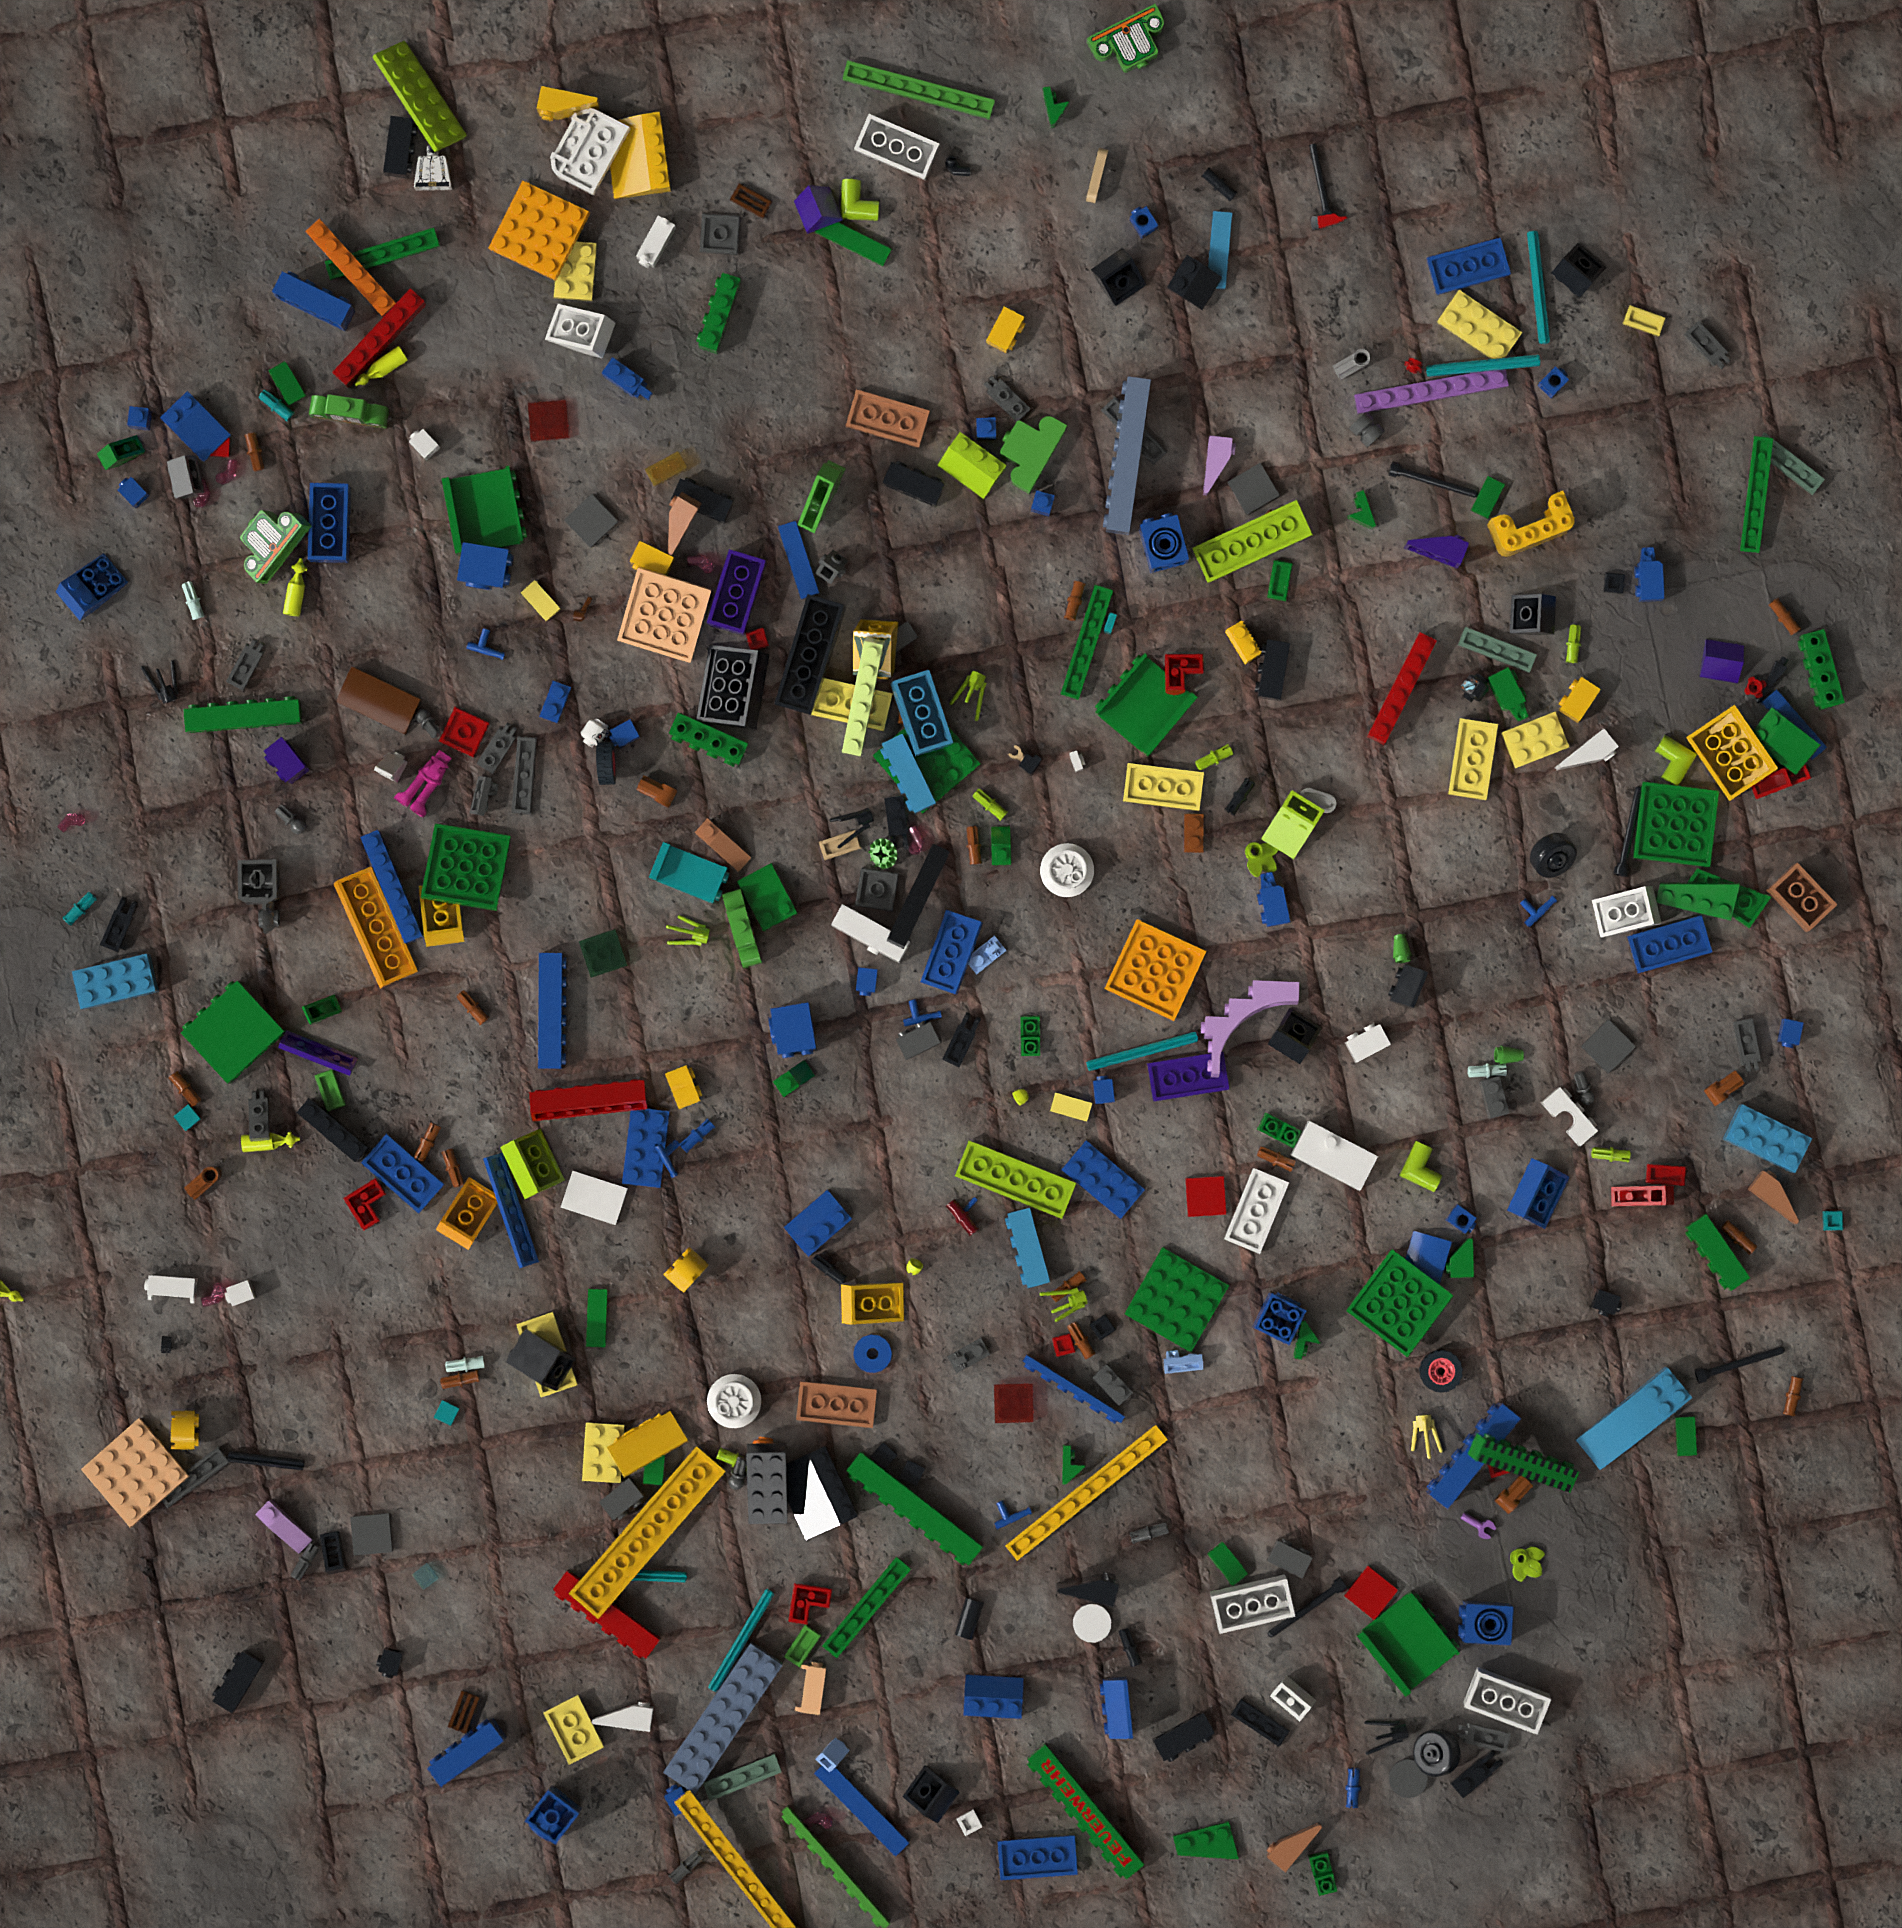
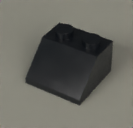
(1578, 270)
(1118, 276)
(1194, 282)
(1533, 614)
(1408, 986)
(1294, 1036)
(931, 1794)

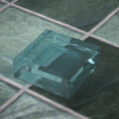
(425, 1576)

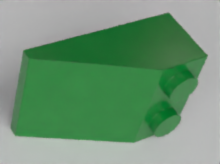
(1785, 740)
(767, 897)

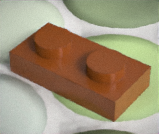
(1193, 833)

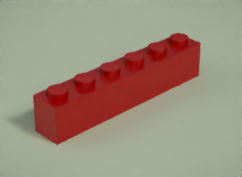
(379, 338)
(1401, 688)
(588, 1100)
(613, 1620)

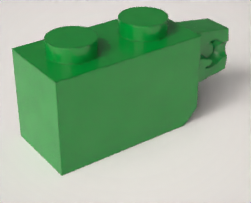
(1508, 693)

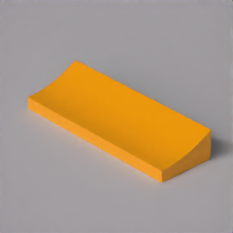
(375, 927)

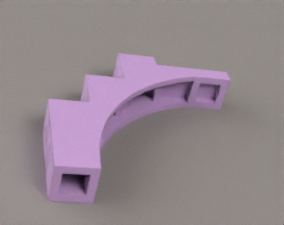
(1263, 996)

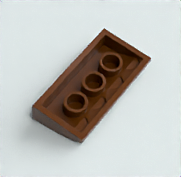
(378, 700)

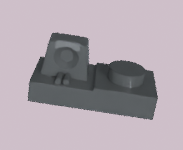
(483, 788)
(968, 1355)

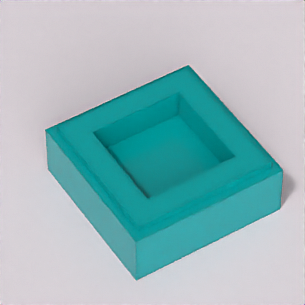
(1110, 623)
(187, 1117)
(1832, 1220)
(446, 1412)

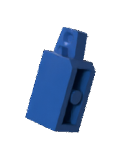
(626, 379)
(1649, 577)
(1273, 902)

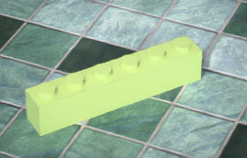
(863, 696)

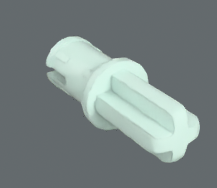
(192, 600)
(1487, 1070)
(465, 1364)

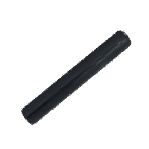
(264, 1460)

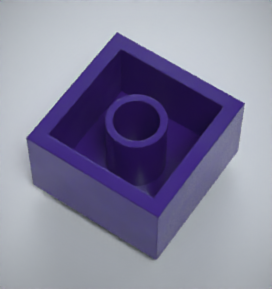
(286, 760)

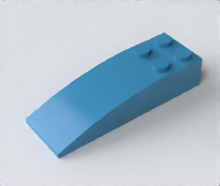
(1634, 1418)

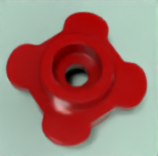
(1413, 365)
(1750, 687)

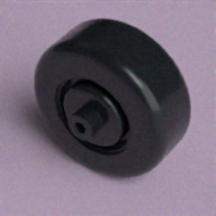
(1553, 855)
(1436, 1752)

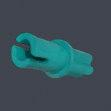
(276, 405)
(79, 908)

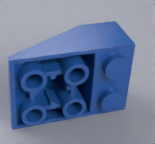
(91, 586)

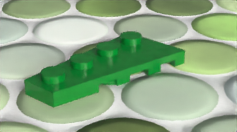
(1748, 901)

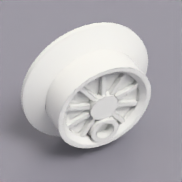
(1067, 870)
(734, 1401)

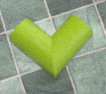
(852, 206)
(1680, 759)
(1415, 1169)

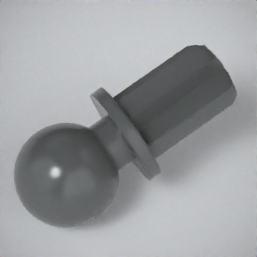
(428, 723)
(297, 826)
(1586, 1096)
(738, 1473)

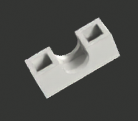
(1582, 1127)

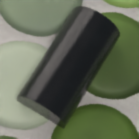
(969, 1618)

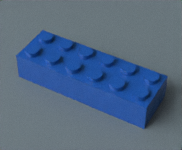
(1463, 1468)

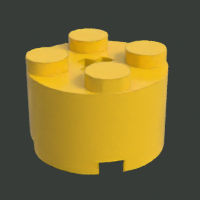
(686, 1269)
(184, 1430)

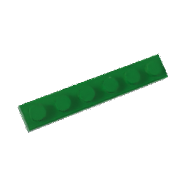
(390, 251)
(1756, 494)
(1086, 642)
(866, 1607)

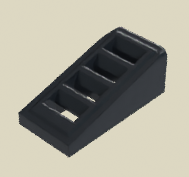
(341, 1559)

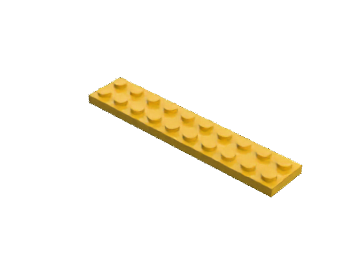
(647, 1532)

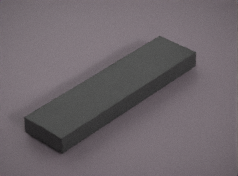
(1150, 447)
(524, 775)
(198, 1474)

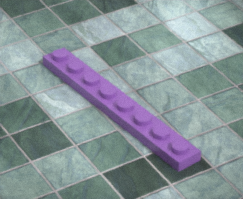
(1430, 391)

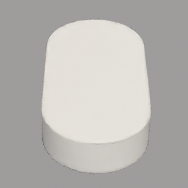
(1320, 798)

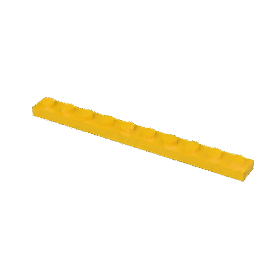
(1086, 1492)
(733, 1861)

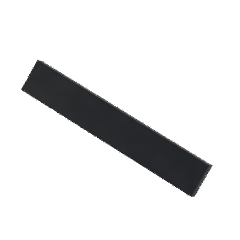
(918, 896)

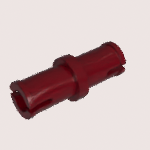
(962, 1217)

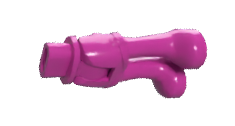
(432, 773)

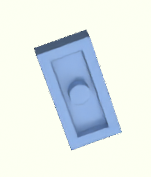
(986, 954)
(1175, 1363)

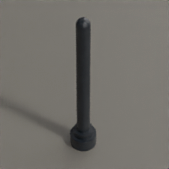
(1397, 470)
(1622, 867)
(1704, 1374)
(1337, 1587)

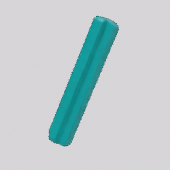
(661, 1576)

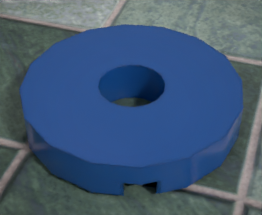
(864, 1361)

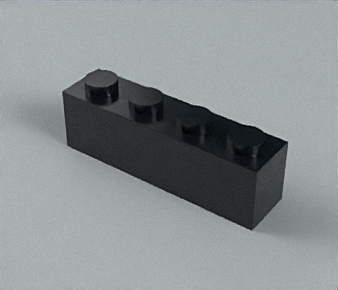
(333, 1130)

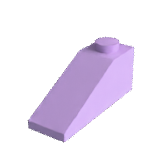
(1218, 455)
(283, 1526)

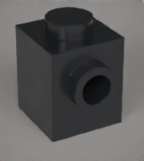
(1606, 1303)
(390, 1662)

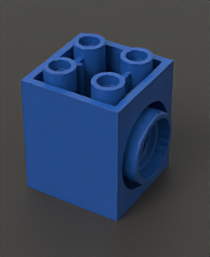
(1166, 530)
(484, 566)
(792, 1030)
(1279, 1317)
(1473, 1622)
(553, 1815)

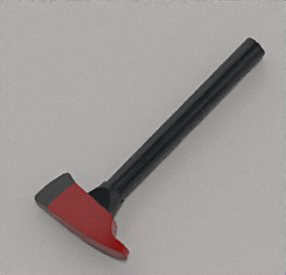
(1327, 218)

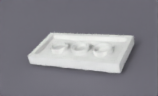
(1256, 1210)

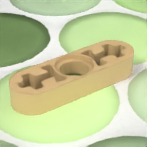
(1097, 175)

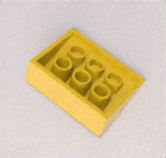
(641, 160)
(1731, 752)

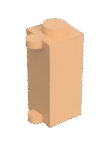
(813, 1688)

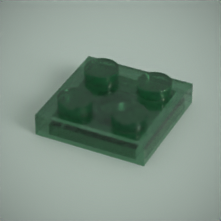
(603, 953)

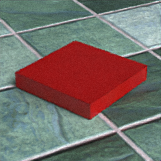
(464, 732)
(1205, 1196)
(1370, 1592)

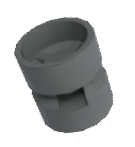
(1367, 429)

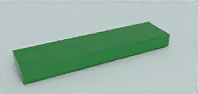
(856, 242)

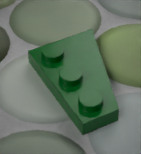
(1208, 1842)

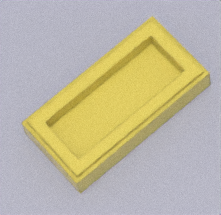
(1644, 320)
(540, 600)
(1071, 1107)

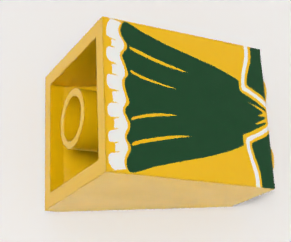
(878, 630)

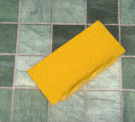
(646, 1443)

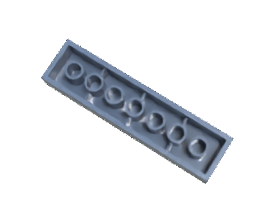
(1128, 455)
(723, 1717)

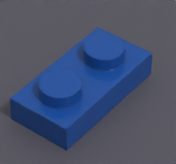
(555, 702)

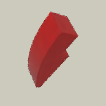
(1780, 780)

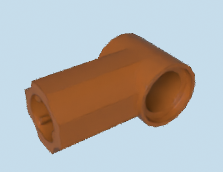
(659, 792)
(1720, 1090)
(202, 1182)
(1511, 1497)

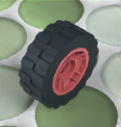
(606, 763)
(1451, 1375)

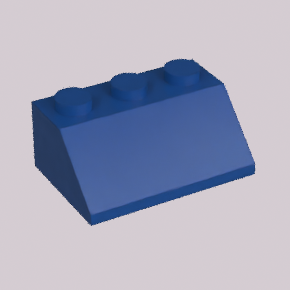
(1538, 1193)
(817, 1223)
(993, 1696)
(1116, 1708)

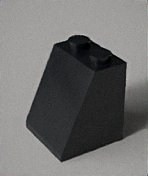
(540, 1360)

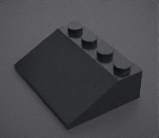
(732, 687)
(817, 1493)
(1093, 1588)

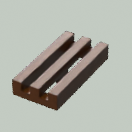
(765, 208)
(457, 1727)

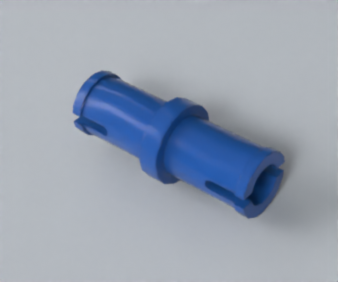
(696, 1135)
(1353, 1787)

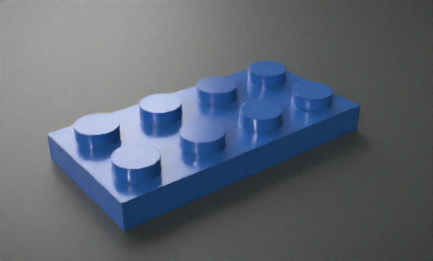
(1468, 266)
(1669, 944)
(951, 952)
(642, 1161)
(402, 1173)
(1103, 1179)
(1037, 1857)

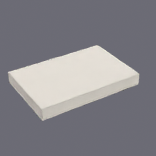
(594, 1197)

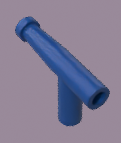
(480, 647)
(1536, 914)
(916, 1017)
(664, 1155)
(1008, 1519)

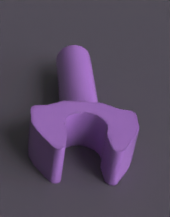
(1479, 1525)

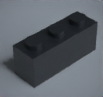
(400, 147)
(913, 483)
(712, 506)
(1272, 670)
(237, 1681)
(1184, 1737)

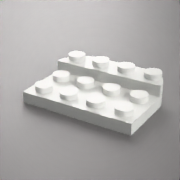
(588, 149)

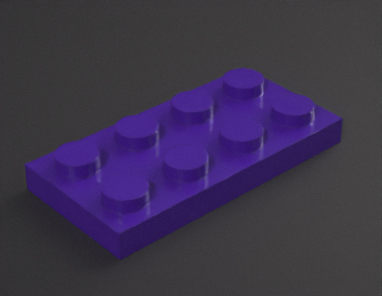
(1185, 1077)

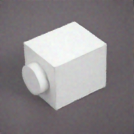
(423, 444)
(240, 1293)

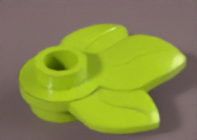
(1262, 860)
(1528, 1565)

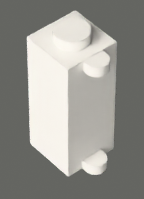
(655, 242)
(171, 1287)

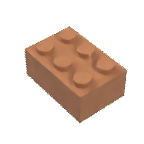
(1801, 897)

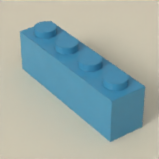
(908, 773)
(1028, 1248)

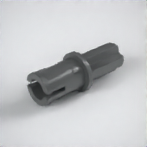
(1149, 1532)
(305, 1561)
(686, 1867)

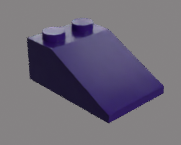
(1444, 549)

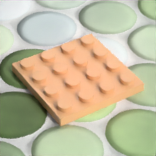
(664, 614)
(135, 1472)

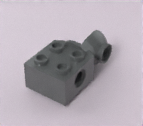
(261, 886)

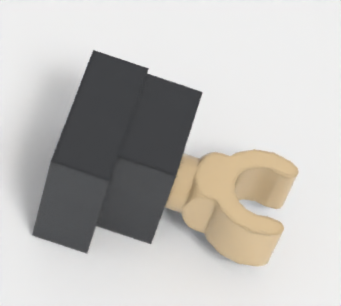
(1027, 763)

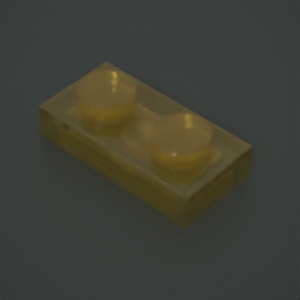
(666, 468)

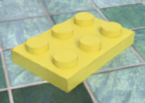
(578, 273)
(1535, 740)
(597, 1461)
(573, 1729)

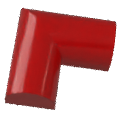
(1177, 666)
(360, 1201)
(803, 1597)

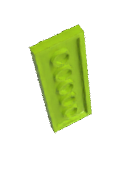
(419, 96)
(1252, 541)
(1015, 1179)

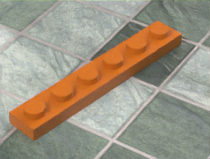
(350, 267)

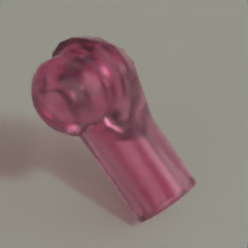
(229, 474)
(202, 499)
(702, 561)
(74, 819)
(917, 842)
(216, 1295)
(819, 1818)

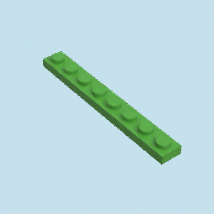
(918, 90)
(840, 1874)

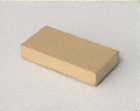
(829, 846)

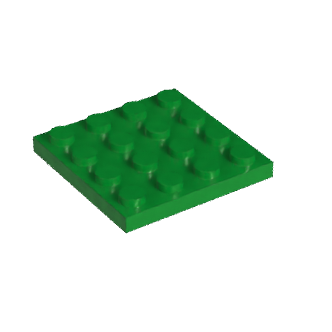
(940, 768)
(1676, 824)
(465, 867)
(1176, 1299)
(1400, 1303)

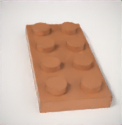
(887, 418)
(836, 1404)

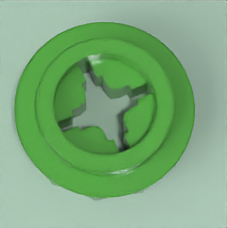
(887, 848)

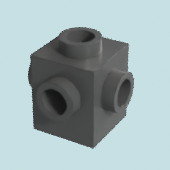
(832, 566)

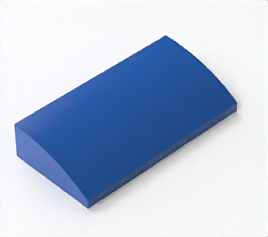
(1428, 1254)

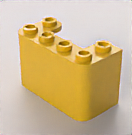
(1512, 541)

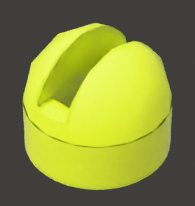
(1020, 1096)
(914, 1266)

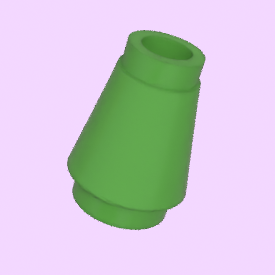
(1401, 949)
(1507, 1055)

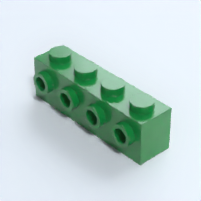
(719, 313)
(1821, 670)
(708, 739)
(1717, 1253)

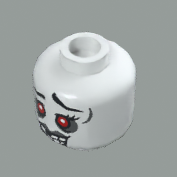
(595, 732)

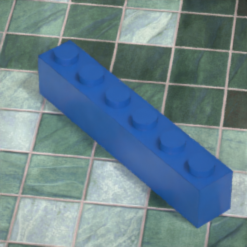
(392, 887)
(551, 1011)

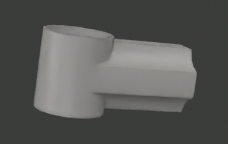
(1350, 364)

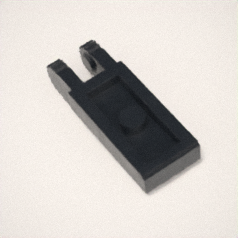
(896, 819)
(118, 926)
(960, 1042)
(1475, 1775)

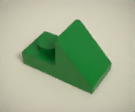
(1054, 111)
(1364, 516)
(1001, 845)
(322, 1009)
(793, 1078)
(1304, 1334)
(1069, 1470)

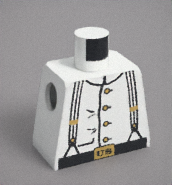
(432, 172)

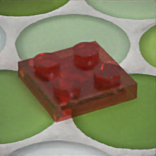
(548, 420)
(1013, 1403)

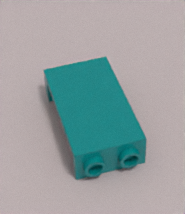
(689, 873)

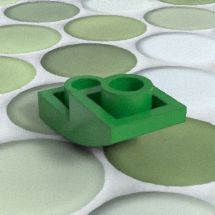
(286, 383)
(1030, 1035)
(1279, 1130)
(654, 1472)
(1227, 1563)
(1322, 1873)

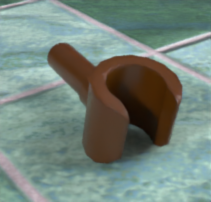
(580, 615)

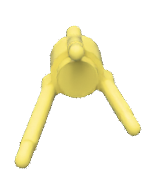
(1423, 1423)

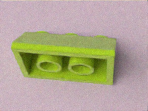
(972, 465)
(532, 1163)

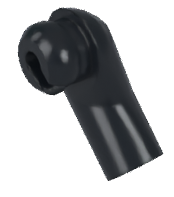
(955, 169)

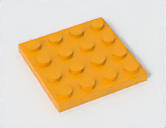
(539, 230)
(1155, 970)

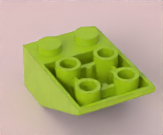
(1292, 824)

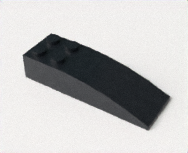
(810, 654)

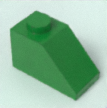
(120, 452)
(1461, 1261)

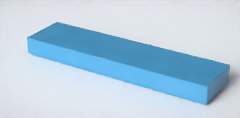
(1220, 245)

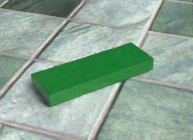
(596, 1318)

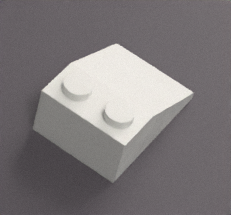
(580, 330)
(1594, 750)
(1626, 911)

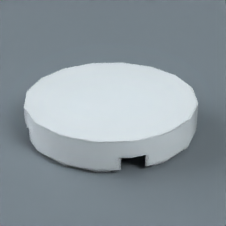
(1092, 1623)

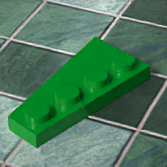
(1708, 899)

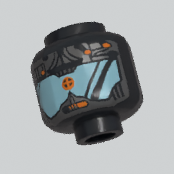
(1475, 687)

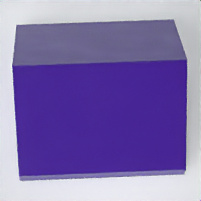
(817, 208)
(1722, 661)

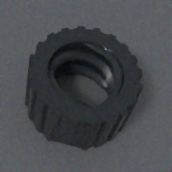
(166, 1344)

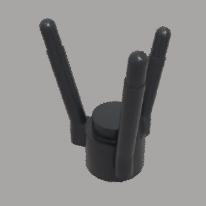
(167, 693)
(862, 818)
(1397, 1732)

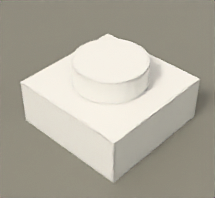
(1077, 761)
(969, 1822)

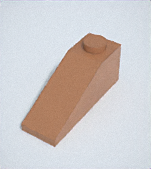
(680, 517)
(722, 845)
(1771, 1192)
(1290, 1847)

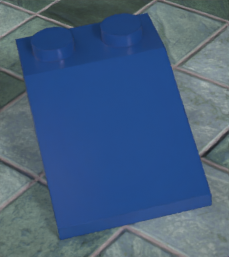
(195, 426)

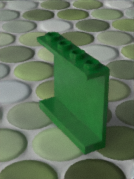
(484, 509)
(1141, 707)
(232, 1032)
(1408, 1642)

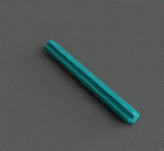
(1538, 287)
(1483, 365)
(1142, 1051)
(741, 1640)

